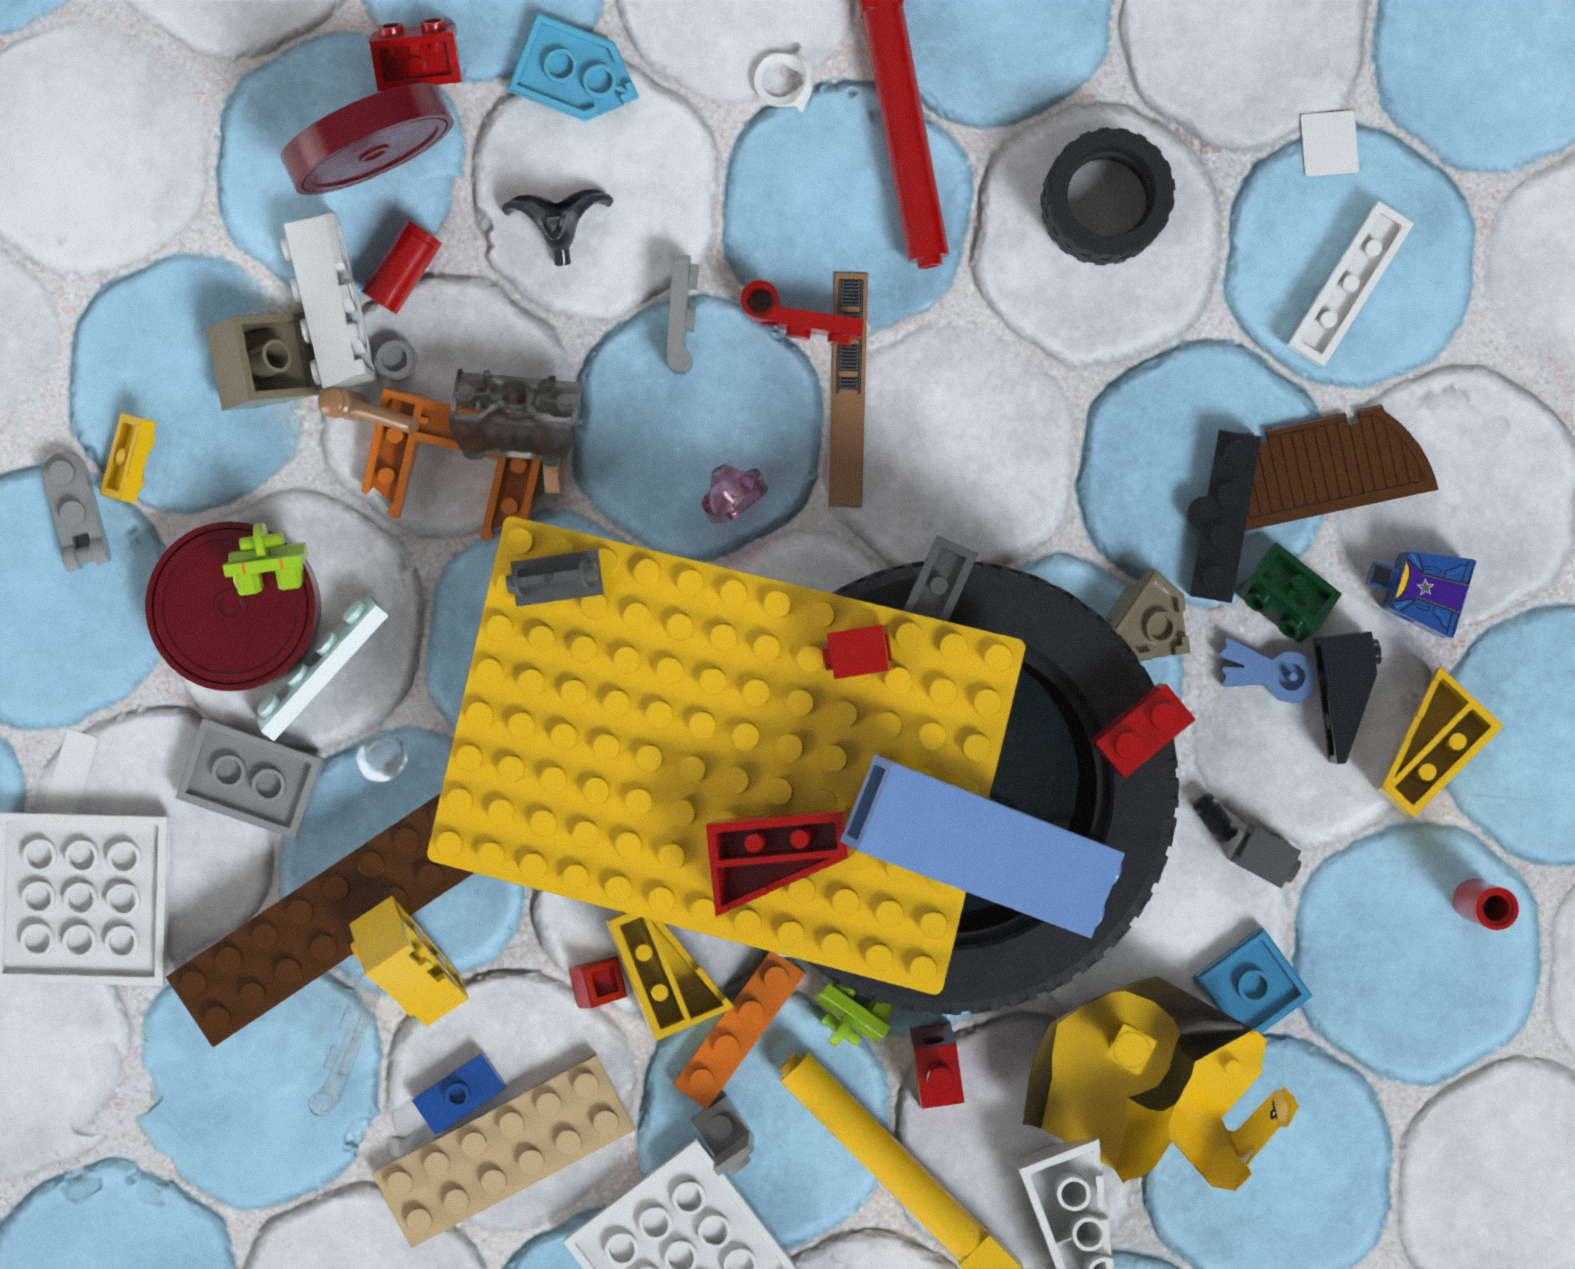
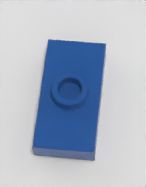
(459, 1093)

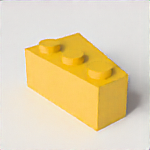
(1436, 745)
(406, 962)
(663, 976)

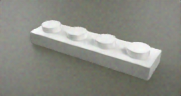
(1350, 284)

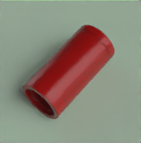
(401, 267)
(1500, 909)

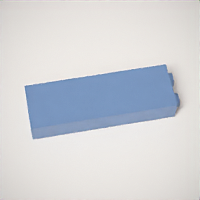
(982, 847)

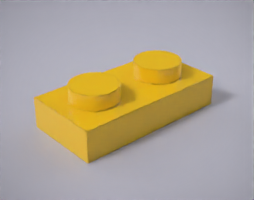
(127, 458)

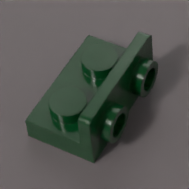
(1288, 593)

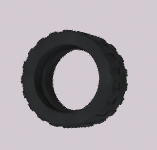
(1143, 160)

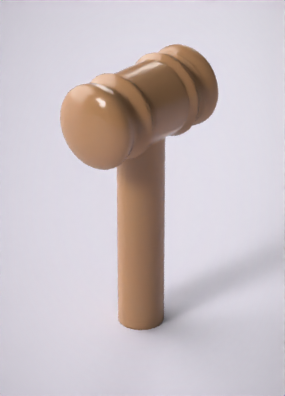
(355, 407)

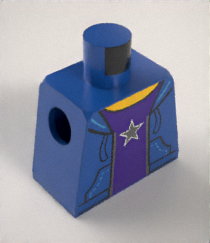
(1425, 589)

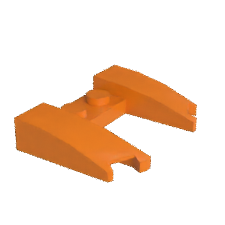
(395, 453)

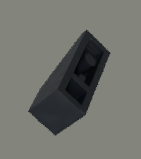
(1345, 682)

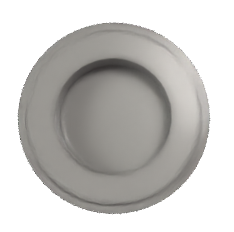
(395, 359)

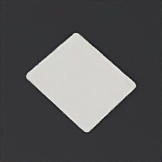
(1329, 143)

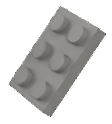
(250, 778)

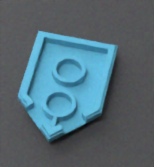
(571, 70)

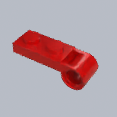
(801, 323)

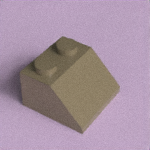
(261, 360)

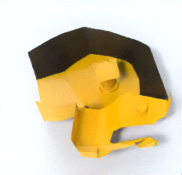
(1154, 1072)

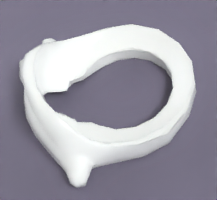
(796, 62)

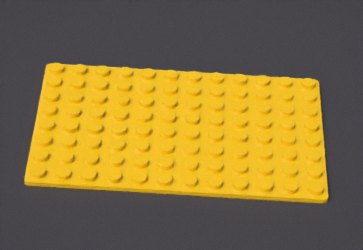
(700, 696)

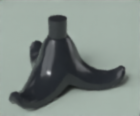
(559, 219)

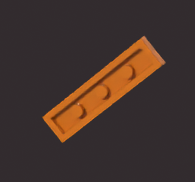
(739, 1028)

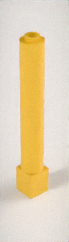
(894, 1166)

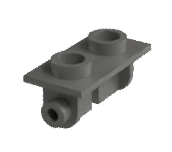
(555, 578)

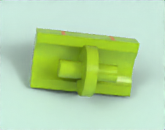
(265, 554)
(868, 1021)

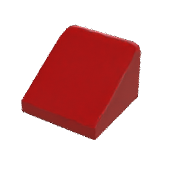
(597, 982)

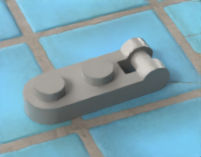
(681, 315)
(75, 511)

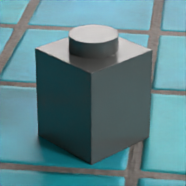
(1267, 856)

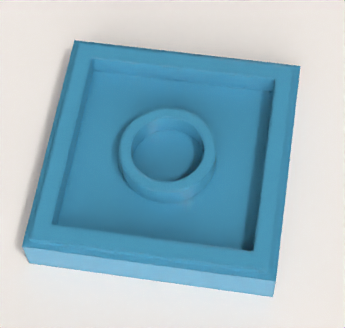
(1254, 982)

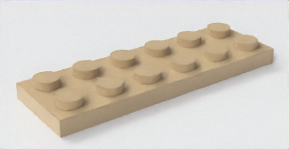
(503, 1150)

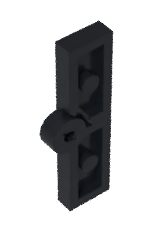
(1223, 516)

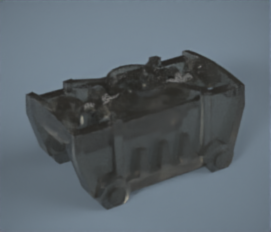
(512, 418)

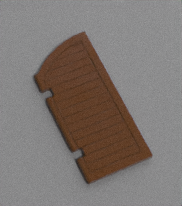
(1335, 467)

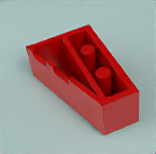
(771, 851)

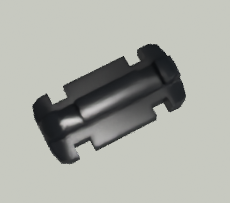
(1215, 818)

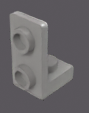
(725, 1135)

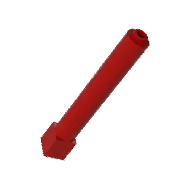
(905, 131)

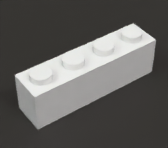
(330, 302)
(1070, 1202)

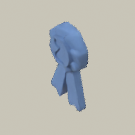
(1288, 676)

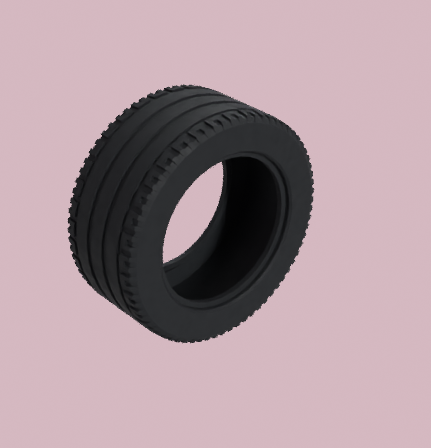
(1093, 679)

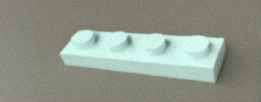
(329, 656)

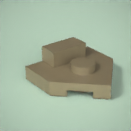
(1151, 617)

